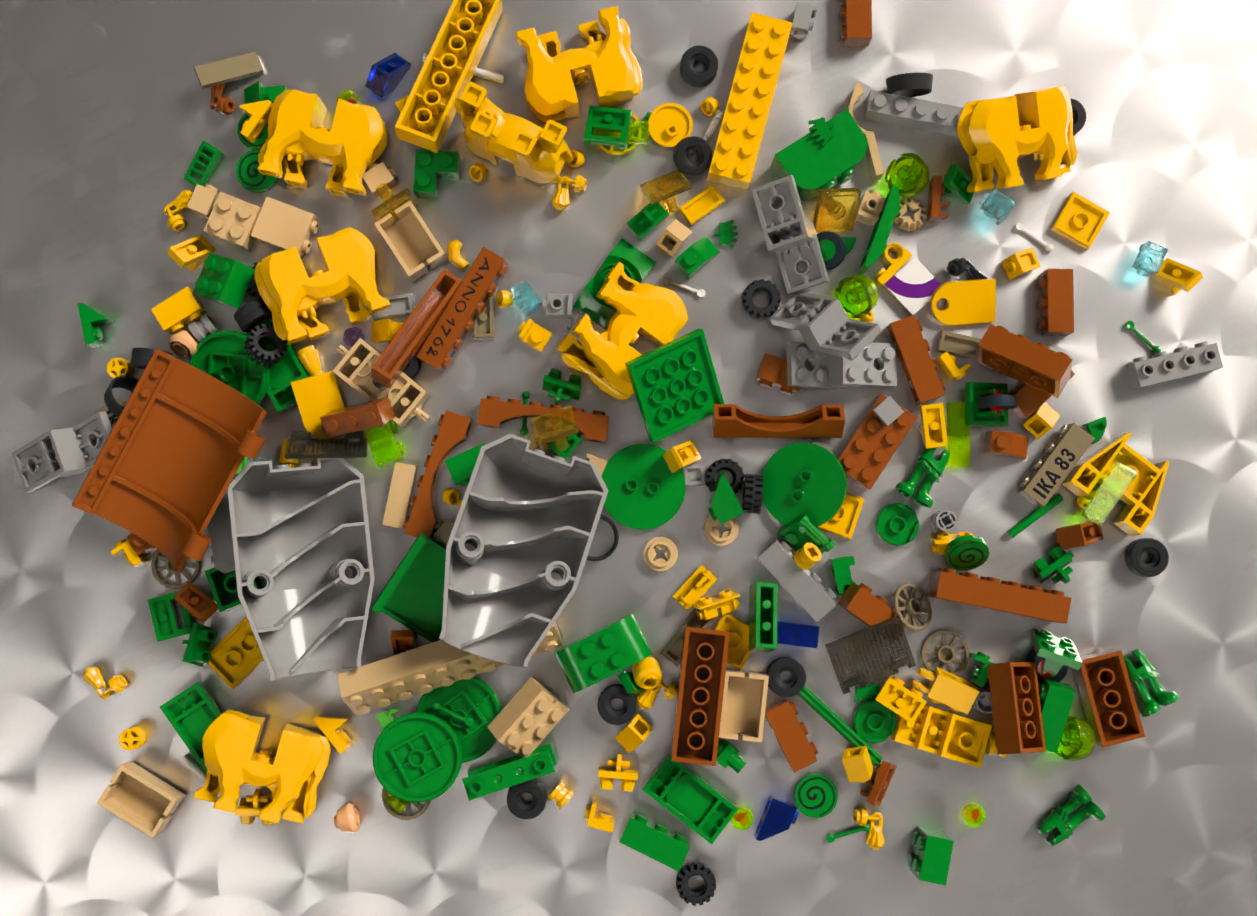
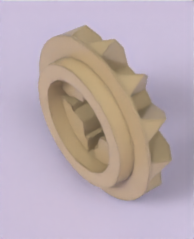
(906, 223)
(727, 536)
(660, 564)

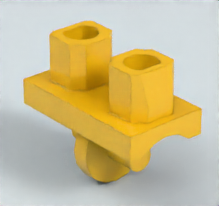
(607, 774)
(251, 806)

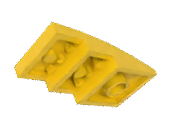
(945, 735)

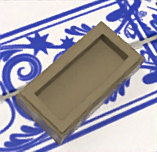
(958, 345)

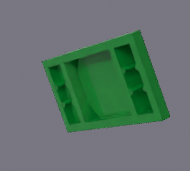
(881, 230)
(636, 267)
(282, 375)
(191, 716)
(690, 799)

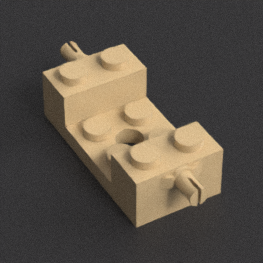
(404, 395)

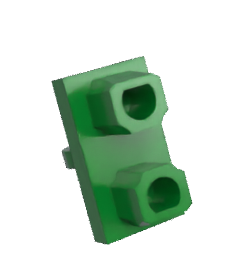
(647, 219)
(560, 388)
(1061, 560)
(198, 645)

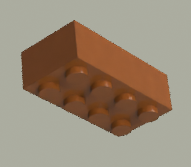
(1024, 360)
(873, 445)
(1108, 698)
(1016, 708)

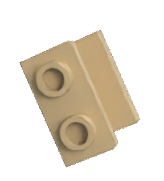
(285, 226)

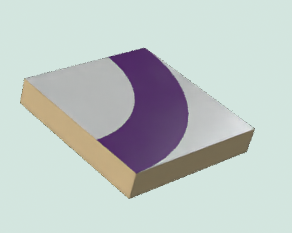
(912, 286)

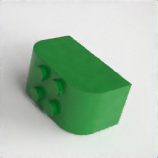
(825, 166)
(603, 653)

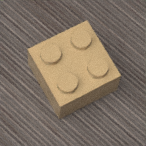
(232, 221)

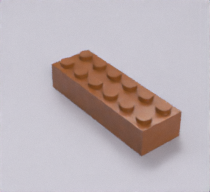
(997, 596)
(700, 696)

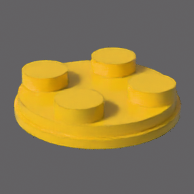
(670, 124)

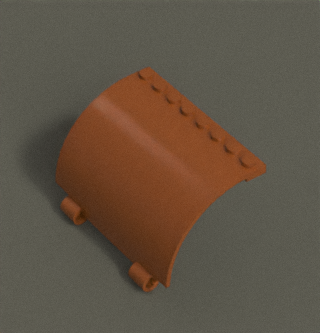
(172, 457)

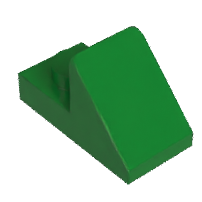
(258, 92)
(956, 184)
(90, 321)

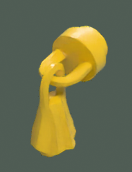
(561, 198)
(177, 222)
(94, 678)
(647, 697)
(875, 836)

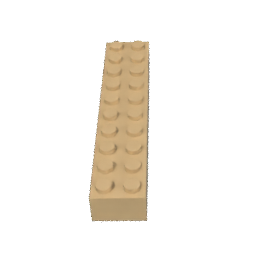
(418, 672)

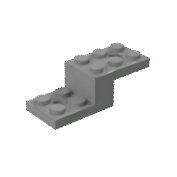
(790, 234)
(825, 325)
(840, 372)
(62, 452)

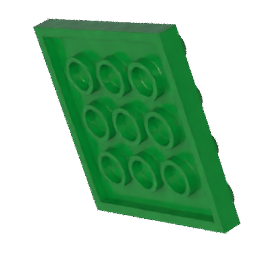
(675, 385)

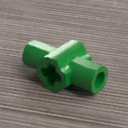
(728, 756)

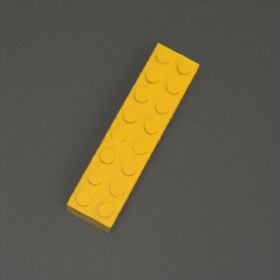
(447, 72)
(749, 101)

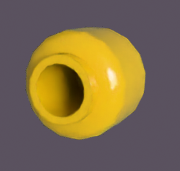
(647, 673)

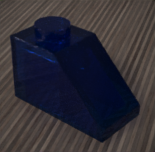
(387, 74)
(775, 818)

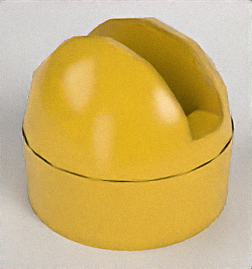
(705, 106)
(580, 158)
(475, 169)
(504, 299)
(447, 494)

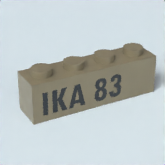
(1055, 465)

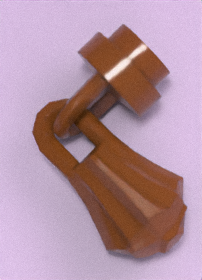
(224, 105)

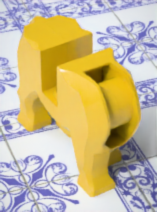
(604, 61)
(1012, 127)
(299, 135)
(500, 135)
(295, 296)
(641, 310)
(291, 775)

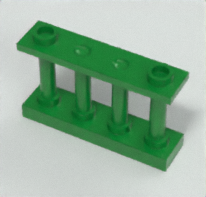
(509, 772)

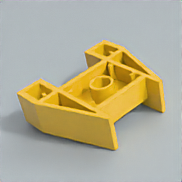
(1140, 495)

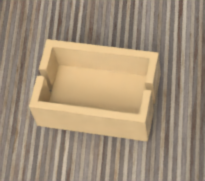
(411, 241)
(744, 705)
(528, 718)
(141, 799)

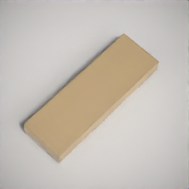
(399, 495)

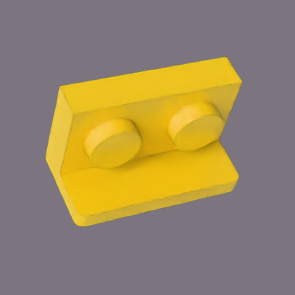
(901, 700)

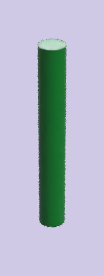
(1035, 516)

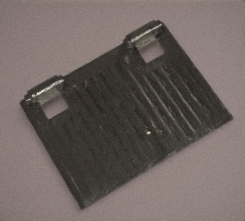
(326, 447)
(870, 654)

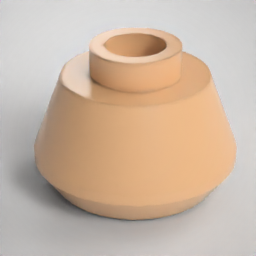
(183, 344)
(347, 819)

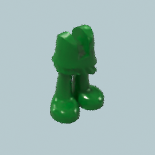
(934, 470)
(1146, 671)
(1065, 826)

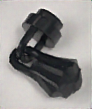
(957, 267)

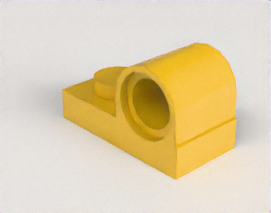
(893, 265)

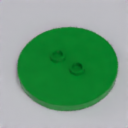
(226, 359)
(804, 481)
(642, 487)
(469, 699)
(417, 757)

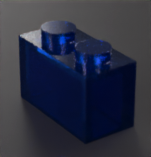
(797, 634)

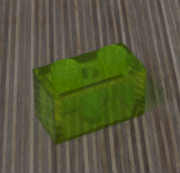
(385, 444)

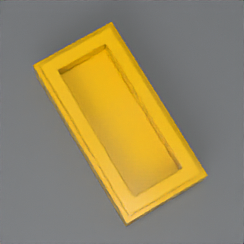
(701, 205)

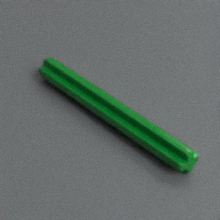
(837, 723)

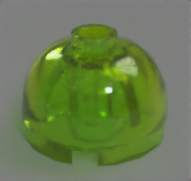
(908, 174)
(857, 295)
(1077, 740)

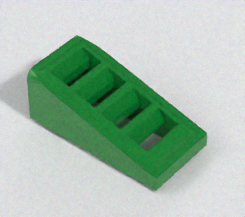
(201, 154)

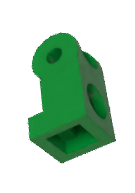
(841, 573)

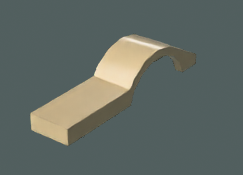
(872, 153)

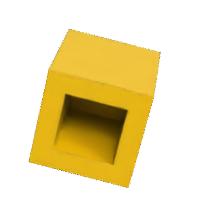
(857, 764)

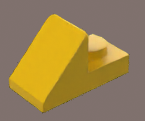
(259, 116)
(191, 252)
(1177, 276)
(384, 331)
(933, 425)
(681, 456)
(329, 726)

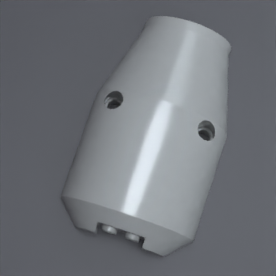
(525, 521)
(298, 537)

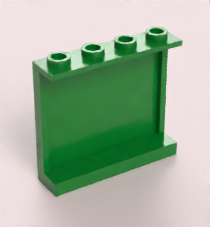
(416, 589)

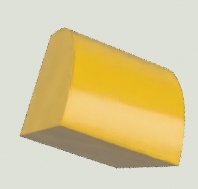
(1041, 420)
(633, 733)

